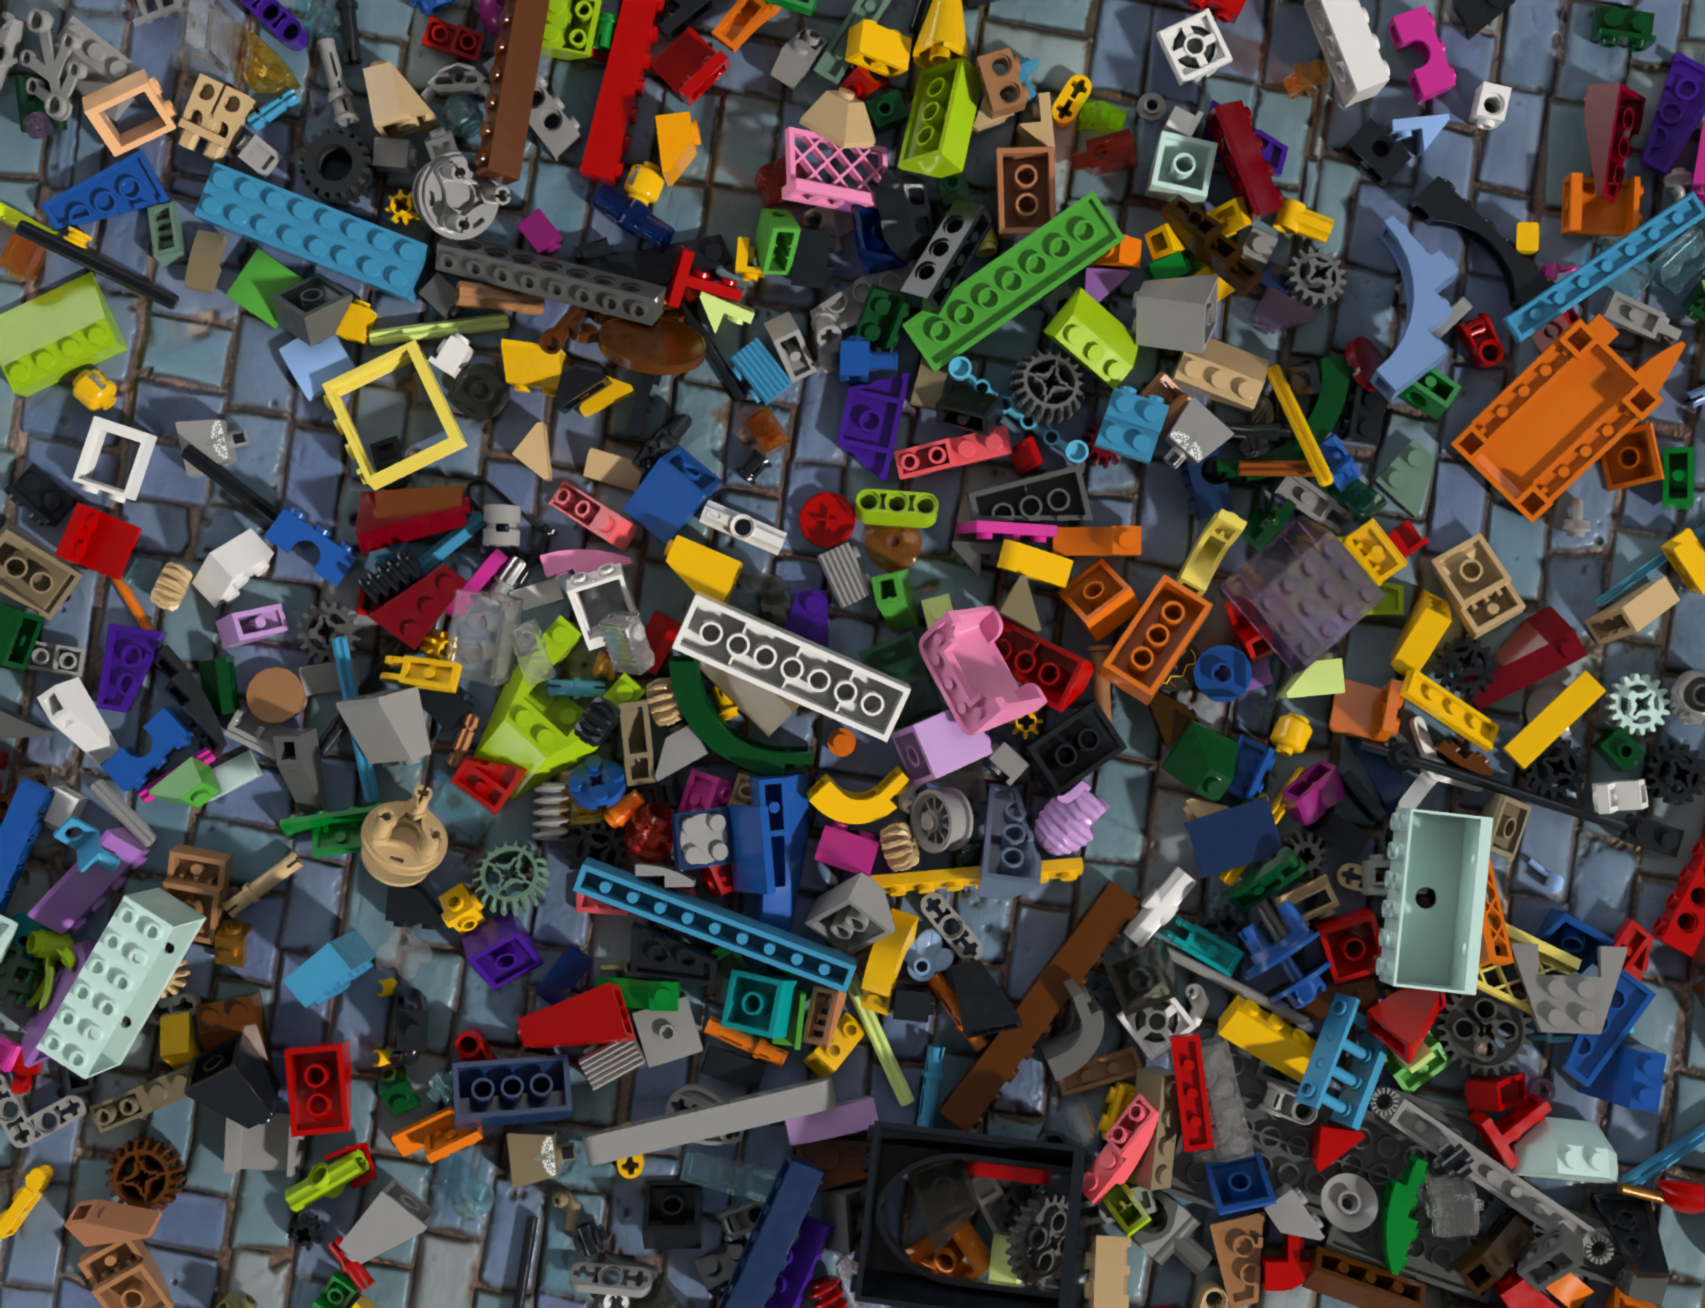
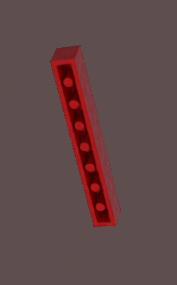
(620, 90)

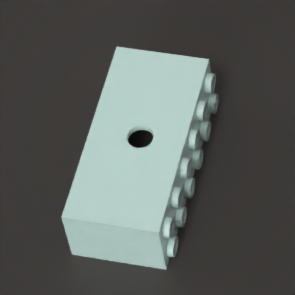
(1441, 943)
(120, 980)

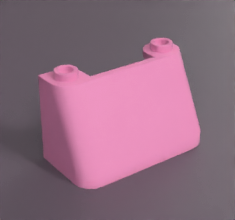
(973, 672)

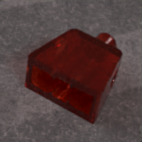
(1119, 152)
(774, 178)

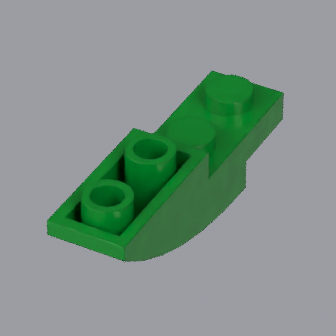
(1396, 1224)

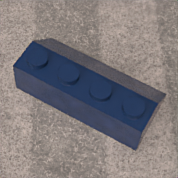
(511, 1091)

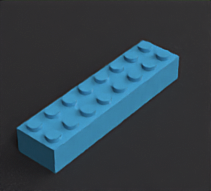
(314, 233)

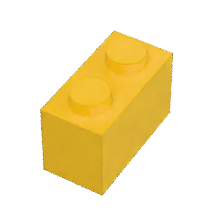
(878, 48)

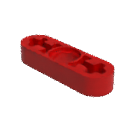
(1009, 1172)

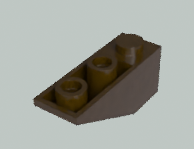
(1493, 1254)

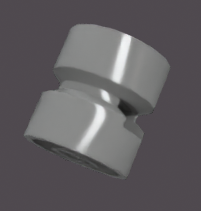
(501, 515)

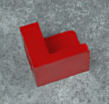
(1406, 538)

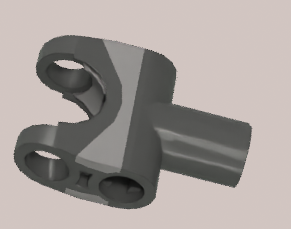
(1174, 1236)

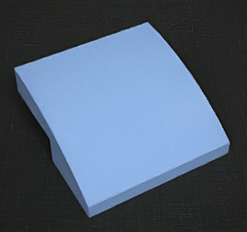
(316, 363)

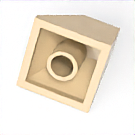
(840, 119)

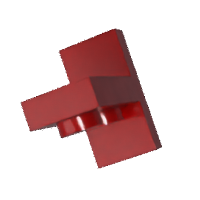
(698, 280)
(1509, 1127)

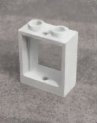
(91, 451)
(582, 581)

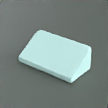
(236, 773)

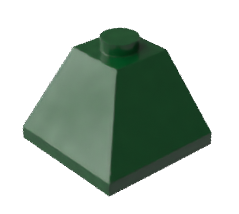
(1203, 760)

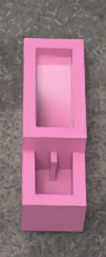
(579, 560)

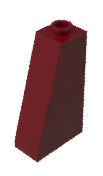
(409, 514)

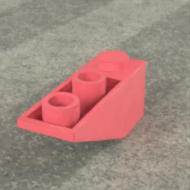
(593, 515)

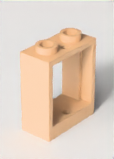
(119, 91)

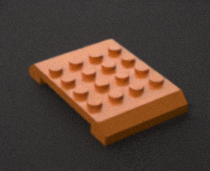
(1555, 420)

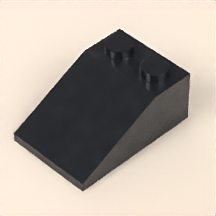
(1073, 749)

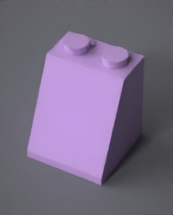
(938, 747)

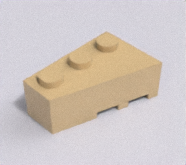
(1107, 1272)

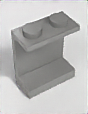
(263, 1147)

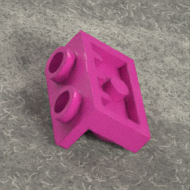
(704, 791)

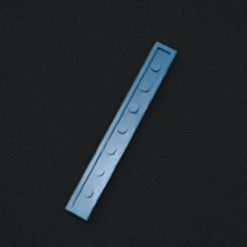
(1604, 267)

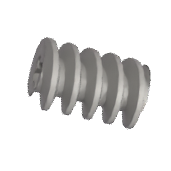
(551, 811)

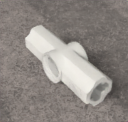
(726, 519)
(1159, 906)

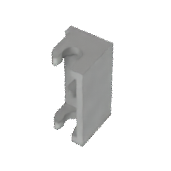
(253, 732)

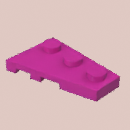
(1011, 531)

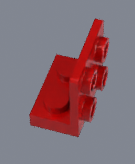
(690, 66)
(98, 541)

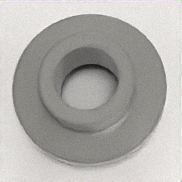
(1147, 114)

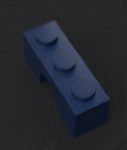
(1204, 497)

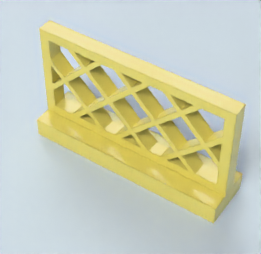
(1548, 957)

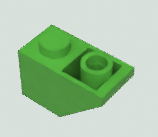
(895, 599)

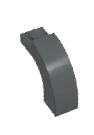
(1081, 1037)

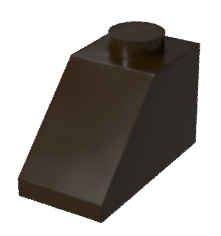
(1170, 717)

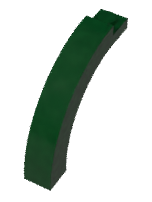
(1321, 418)
(719, 735)

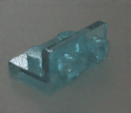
(1680, 262)

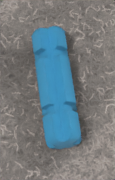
(273, 109)

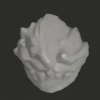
(1688, 698)

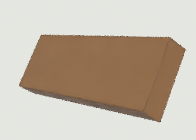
(1102, 1071)

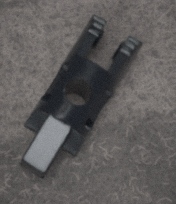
(661, 442)

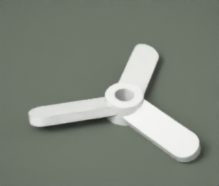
(1426, 779)

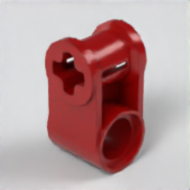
(1479, 339)
(482, 1050)

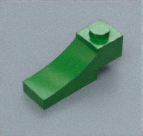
(645, 992)

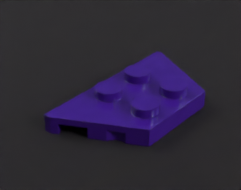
(872, 422)

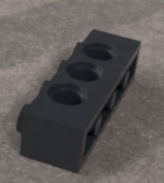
(947, 256)

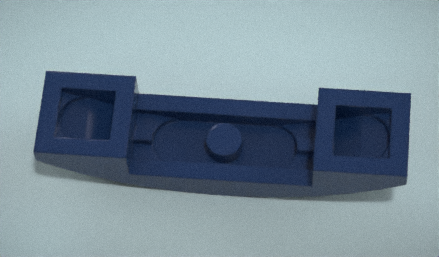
(1388, 782)

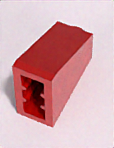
(1404, 1020)

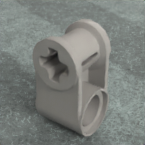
(1280, 1103)

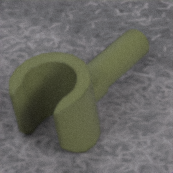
(620, 966)

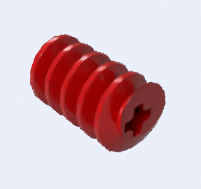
(827, 1292)

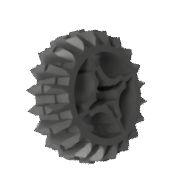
(1026, 383)

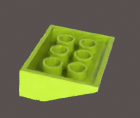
(57, 336)

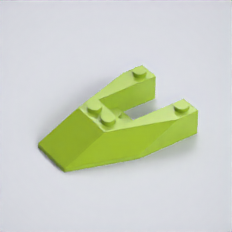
(539, 729)

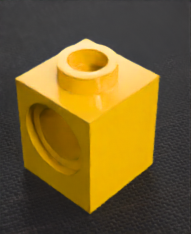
(357, 323)

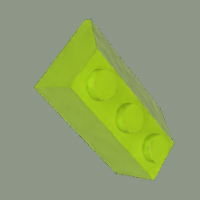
(1094, 338)

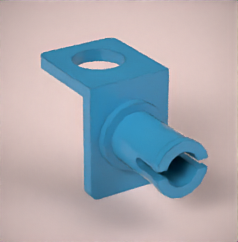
(87, 846)

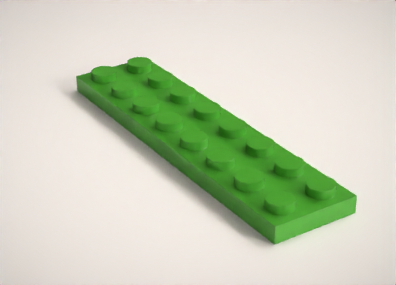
(1015, 281)

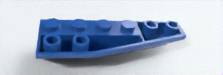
(789, 836)

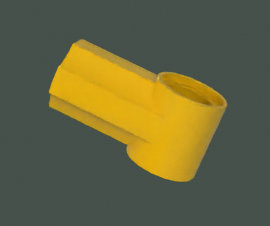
(1297, 219)

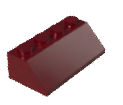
(1243, 159)

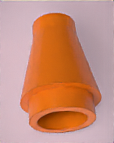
(623, 810)

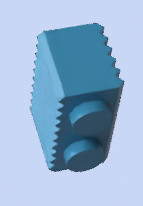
(760, 372)

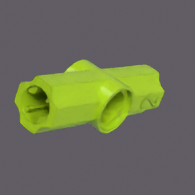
(326, 1180)

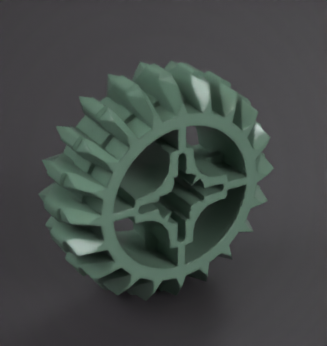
(518, 858)

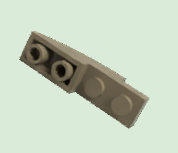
(140, 1100)

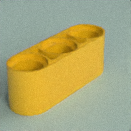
(1035, 563)

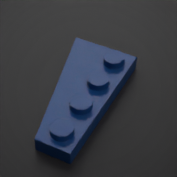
(110, 193)

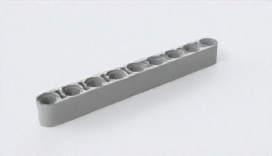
(709, 1120)

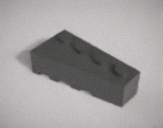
(1037, 497)

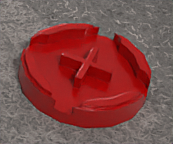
(827, 520)

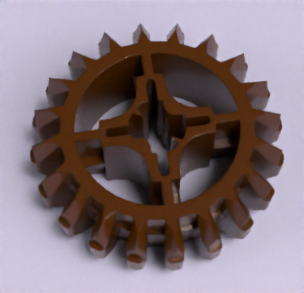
(143, 1151)

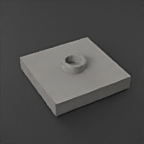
(668, 1033)

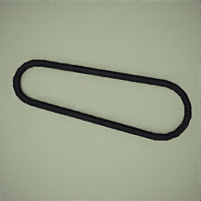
(510, 503)

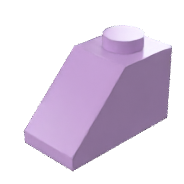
(251, 625)

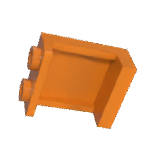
(1592, 217)

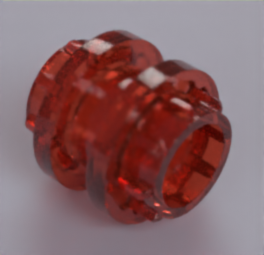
(650, 833)

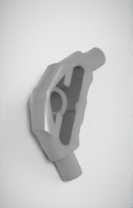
(456, 80)

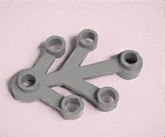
(58, 101)

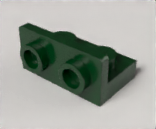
(1623, 28)
(882, 317)
(1264, 526)

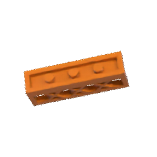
(1494, 934)

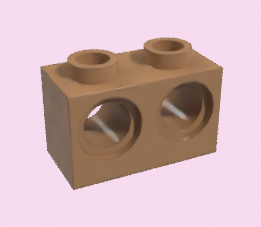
(994, 84)

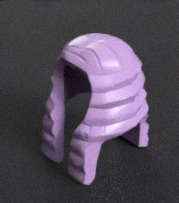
(1069, 820)

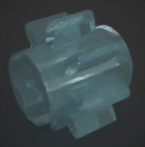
(440, 1086)

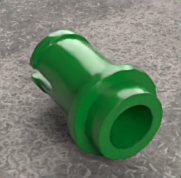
(605, 31)

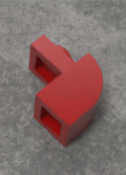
(1246, 635)
(1285, 1270)

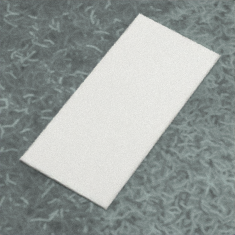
(539, 593)

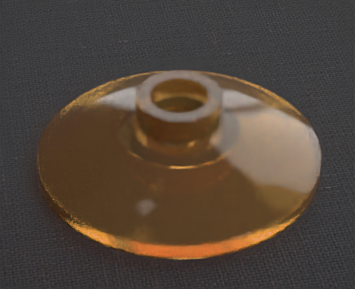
(893, 557)

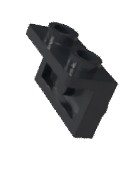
(718, 1265)

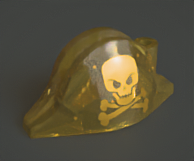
(265, 68)

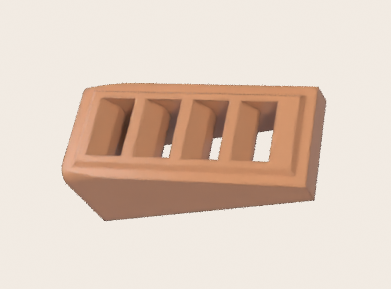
(816, 1004)

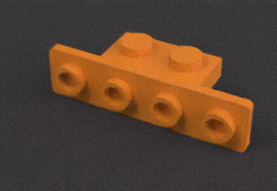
(436, 1135)

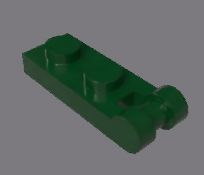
(1266, 880)

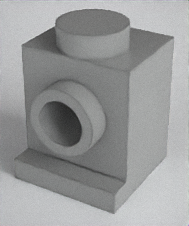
(1006, 761)

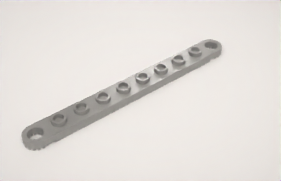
(1489, 1172)

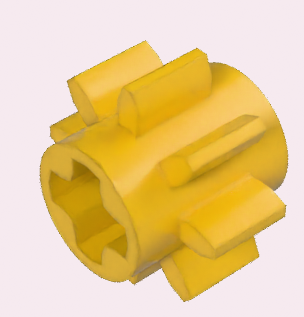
(396, 202)
(435, 645)
(1030, 727)

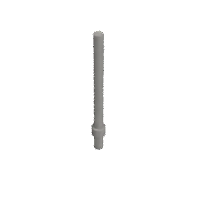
(1279, 1007)

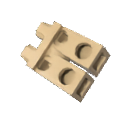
(216, 116)

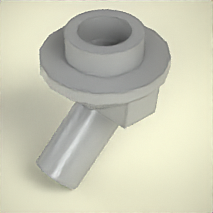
(1677, 181)
(1576, 525)

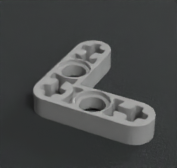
(34, 1122)

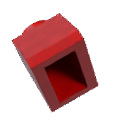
(1495, 1091)

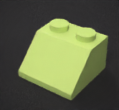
(1320, 678)

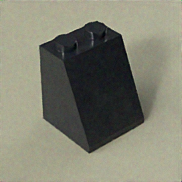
(234, 1083)

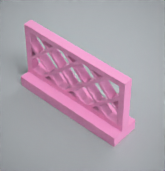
(827, 195)

